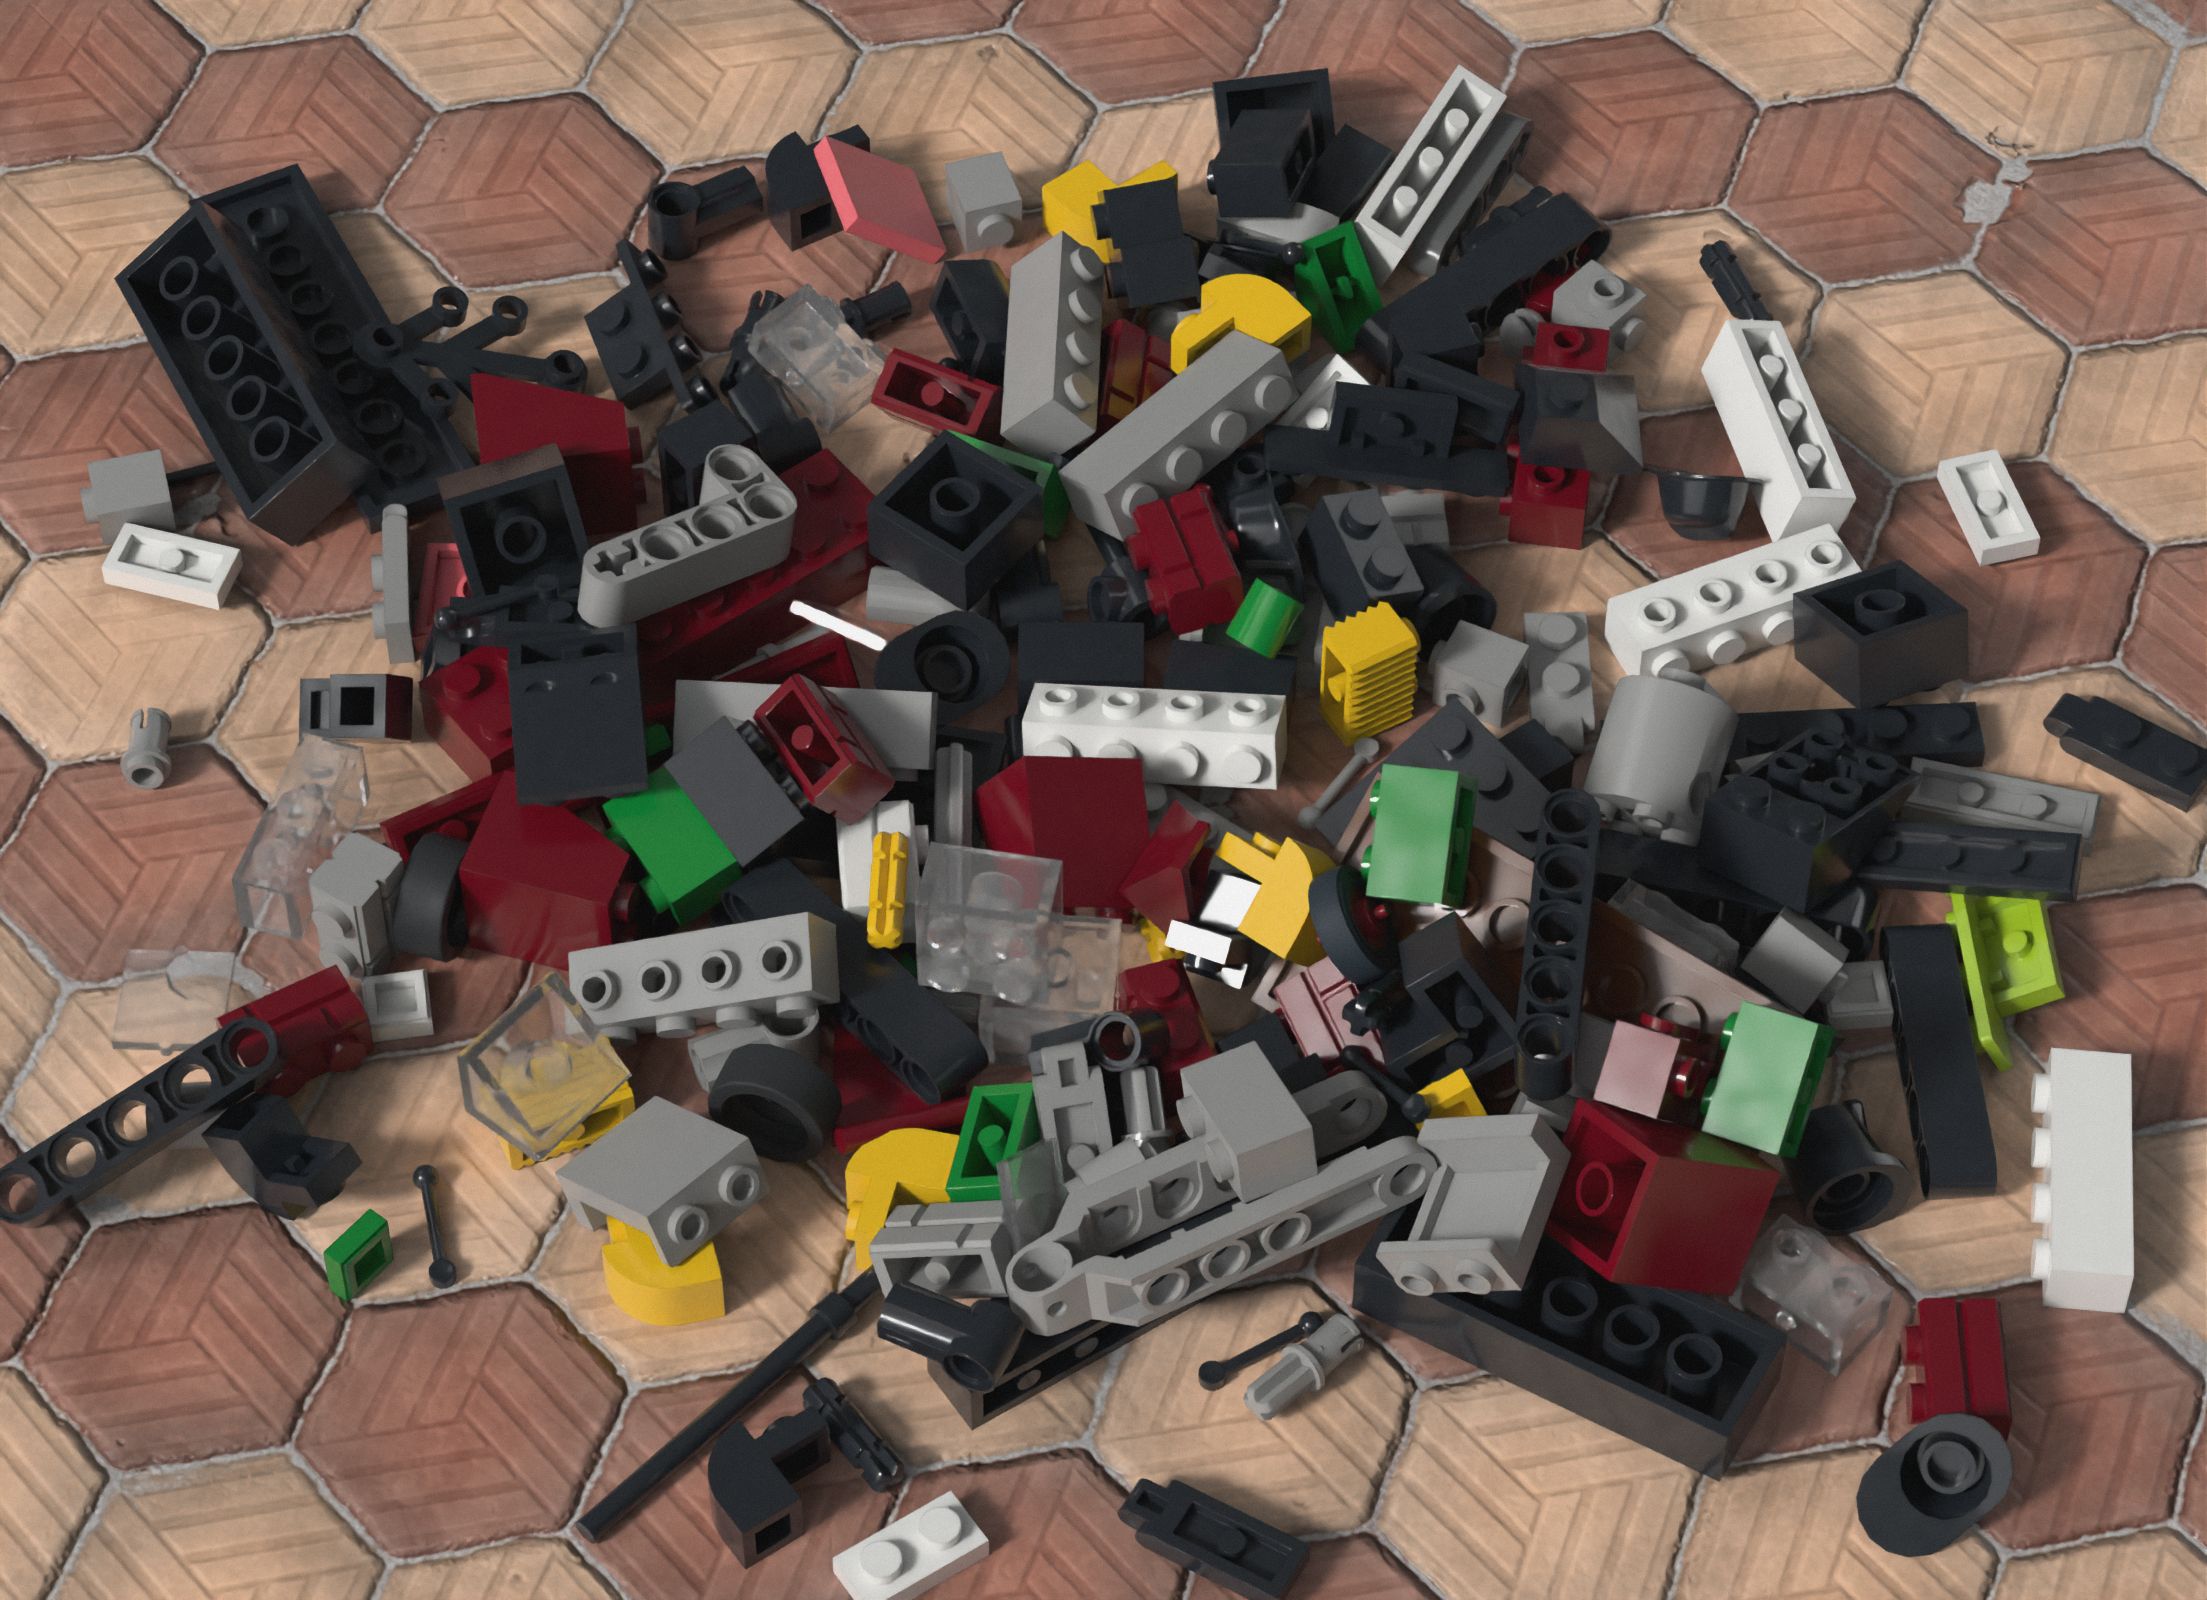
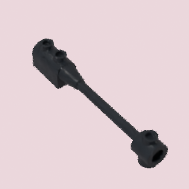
(973, 315)

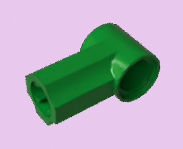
(1268, 620)

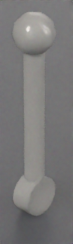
(1365, 752)

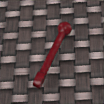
(1229, 536)

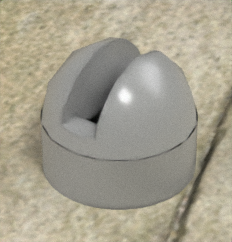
(1516, 332)

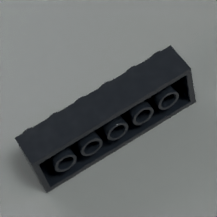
(246, 374)
(1623, 1355)

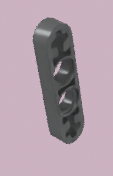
(1472, 193)

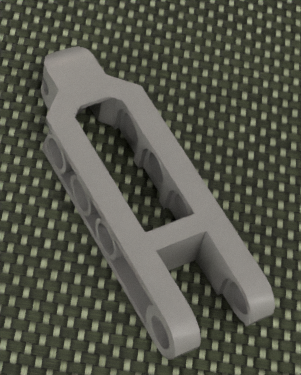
(1080, 1283)

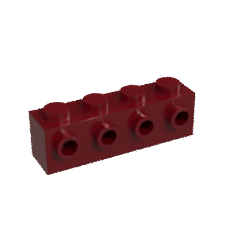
(1544, 501)

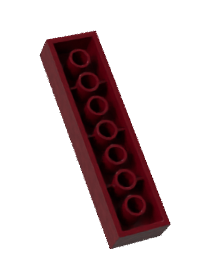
(695, 640)

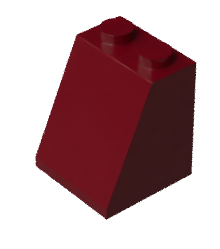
(589, 435)
(1073, 812)
(544, 883)
(1658, 1200)

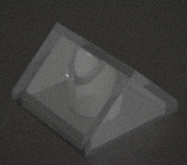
(539, 1069)

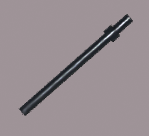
(828, 1320)

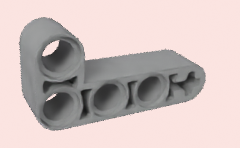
(733, 532)

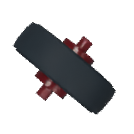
(1352, 925)

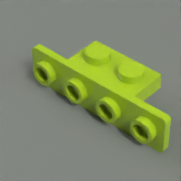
(2005, 966)

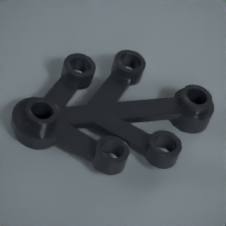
(397, 351)

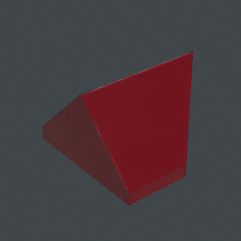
(1171, 869)

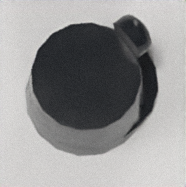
(1447, 598)
(1843, 1174)

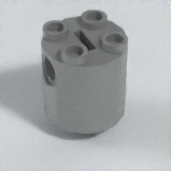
(1661, 755)

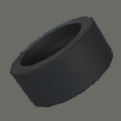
(430, 900)
(786, 1079)

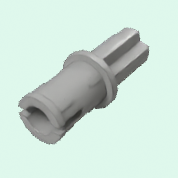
(1145, 1109)
(1303, 1367)

